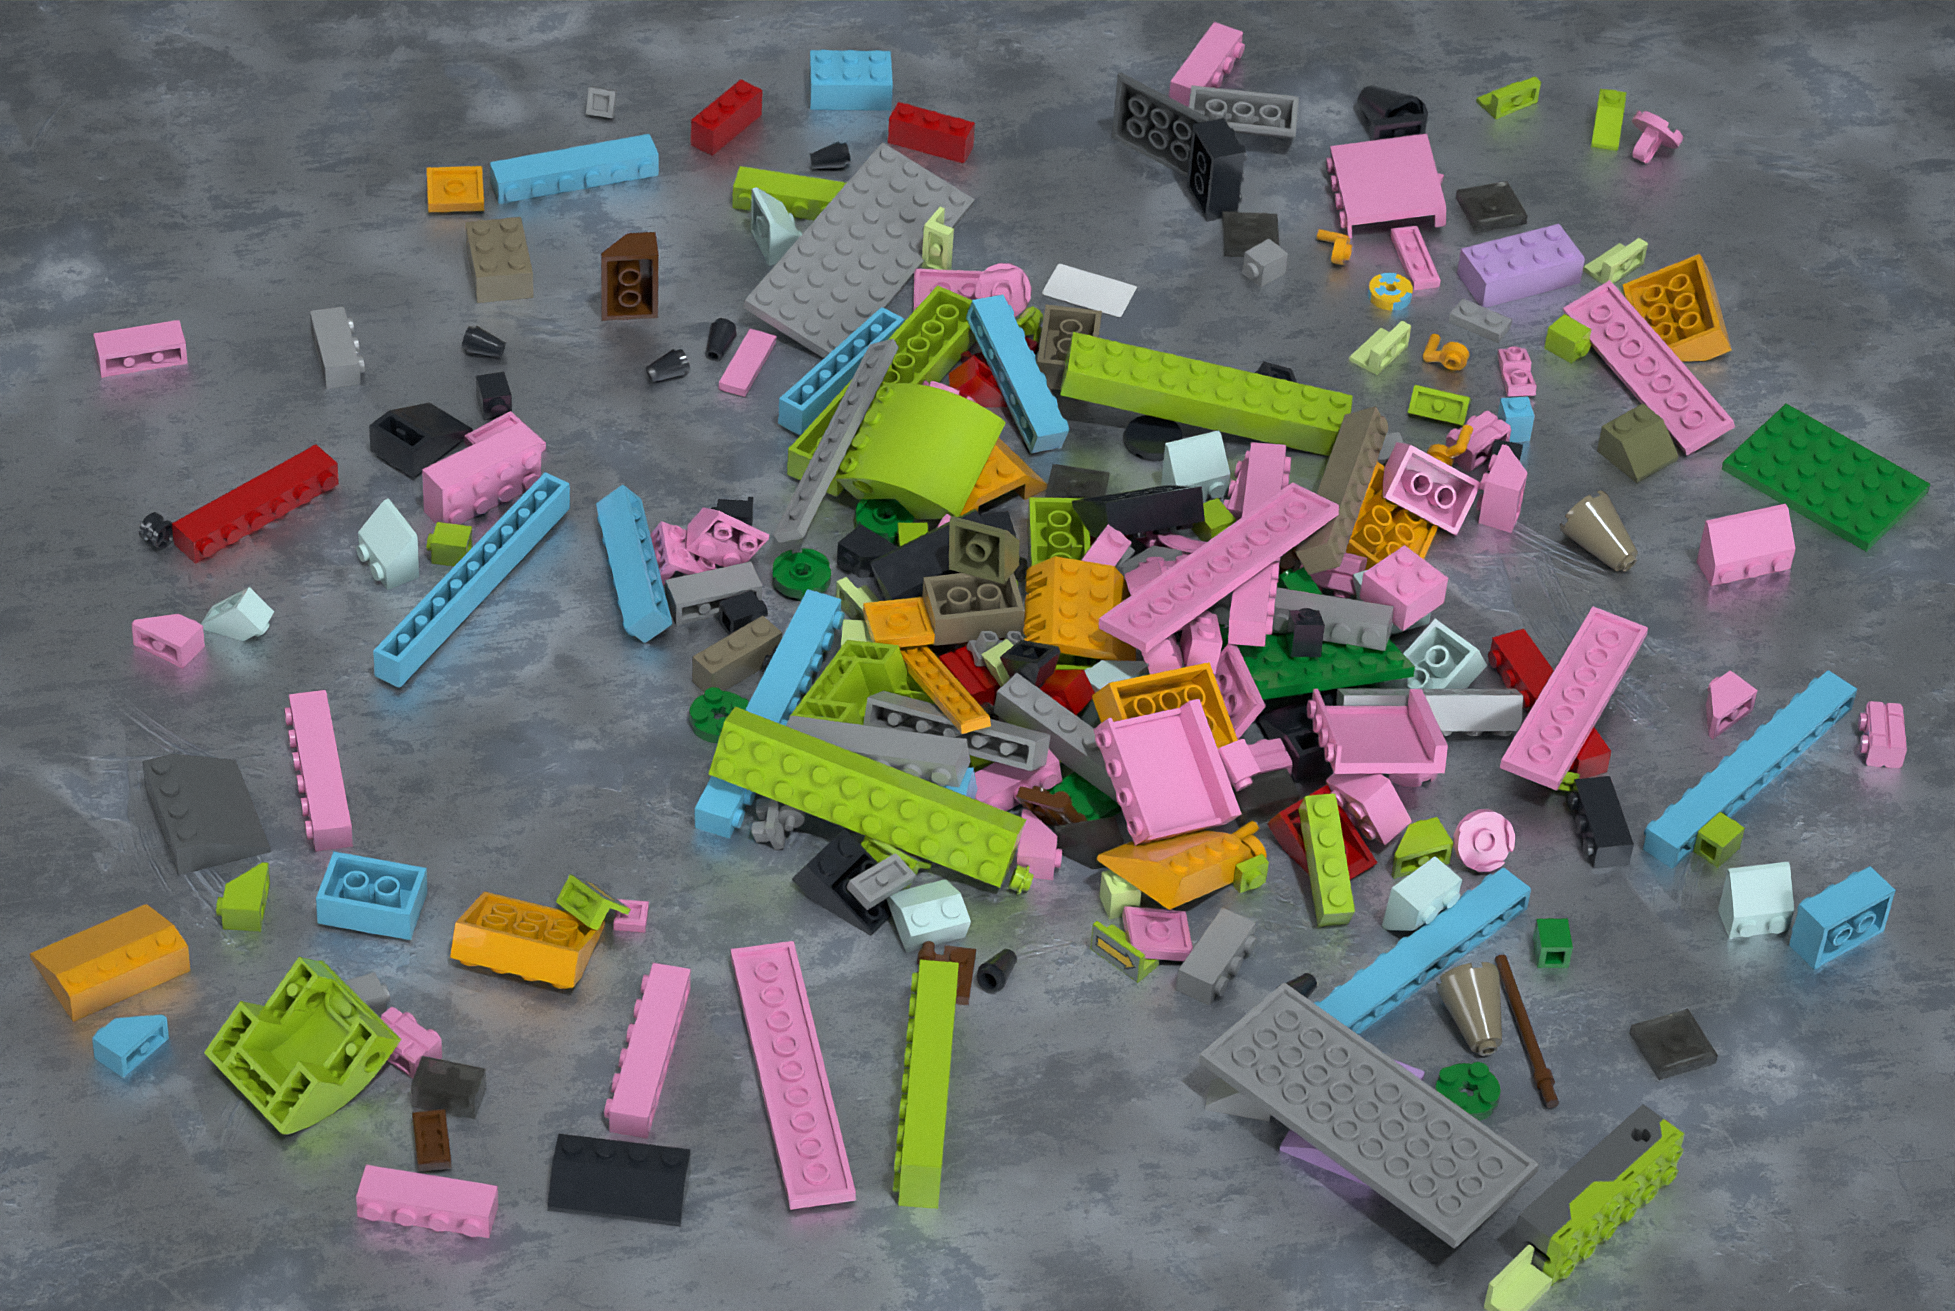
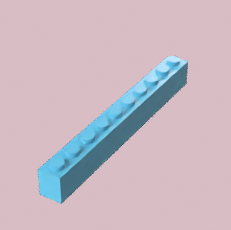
(471, 580)
(775, 699)
(1750, 767)
(1427, 951)

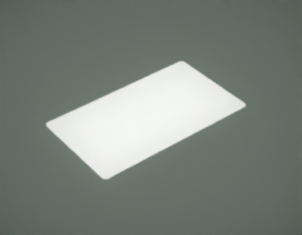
(1089, 290)

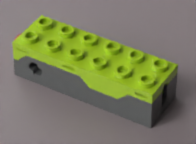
(1599, 1193)

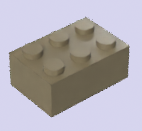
(499, 260)
(1056, 335)
(967, 604)

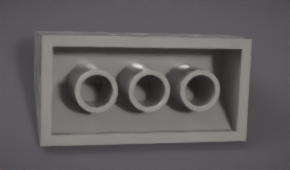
(1248, 111)

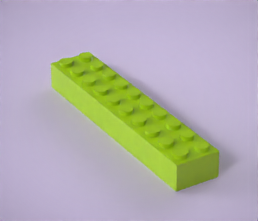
(928, 349)
(1203, 394)
(867, 796)

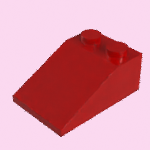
(1288, 832)

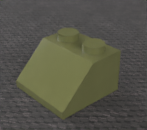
(1637, 443)
(982, 550)

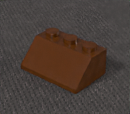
(630, 278)

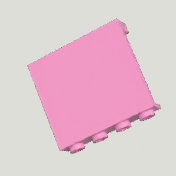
(1385, 181)
(1380, 737)
(1167, 773)

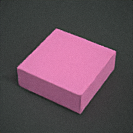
(635, 920)

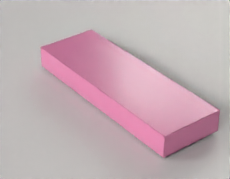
(1415, 258)
(747, 362)

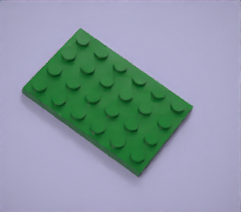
(1826, 477)
(1338, 667)

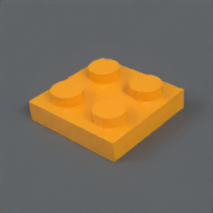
(455, 189)
(899, 622)

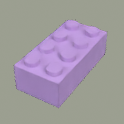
(1520, 265)

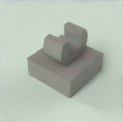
(601, 102)

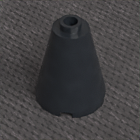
(1385, 103)

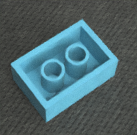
(850, 80)
(371, 895)
(1841, 917)

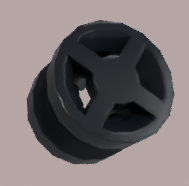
(156, 530)

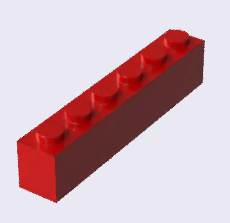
(255, 503)
(1528, 671)

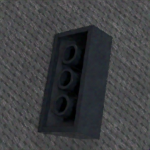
(1143, 510)
(903, 569)
(619, 1180)

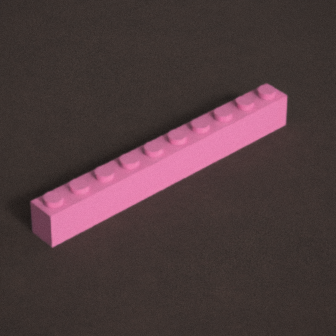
(1255, 599)

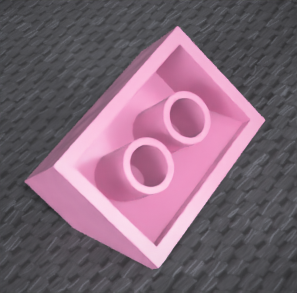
(1428, 487)
(1746, 545)

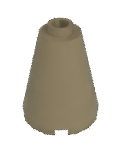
(1599, 530)
(1474, 1004)

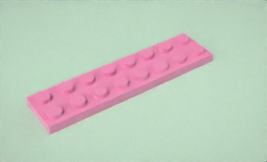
(1650, 368)
(1574, 698)

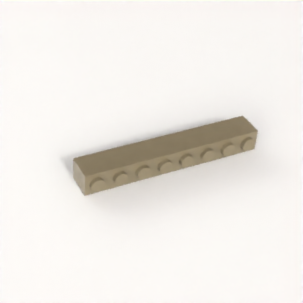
(1346, 485)

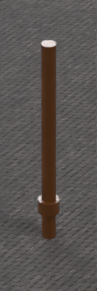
(1542, 1075)

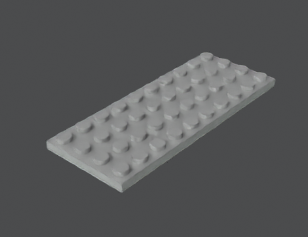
(856, 252)
(1369, 1114)

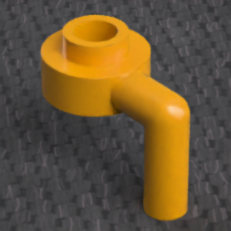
(1341, 250)
(1452, 356)
(1448, 454)
(1246, 835)

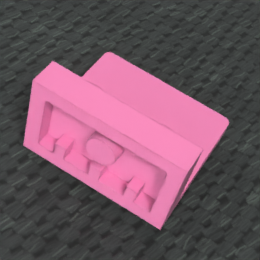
(671, 552)

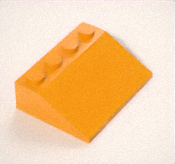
(1682, 309)
(1386, 527)
(1165, 692)
(1178, 866)
(524, 940)
(112, 961)

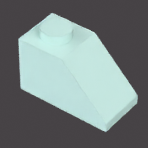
(239, 616)

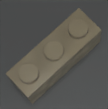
(735, 655)

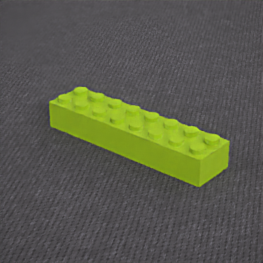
(1059, 532)
(927, 1084)

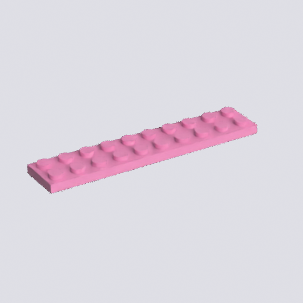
(1218, 567)
(792, 1075)

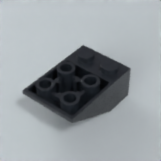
(415, 436)
(1298, 738)
(827, 878)

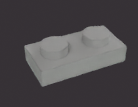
(1480, 320)
(881, 881)

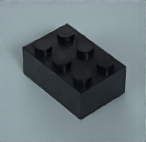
(1215, 168)

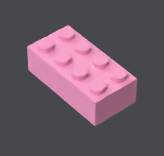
(482, 476)

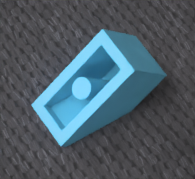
(129, 1041)

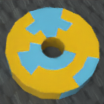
(1390, 291)

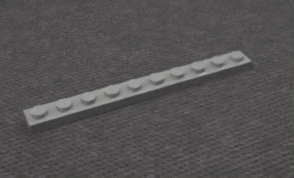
(835, 441)

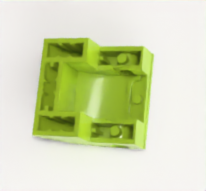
(920, 449)
(853, 676)
(303, 1048)

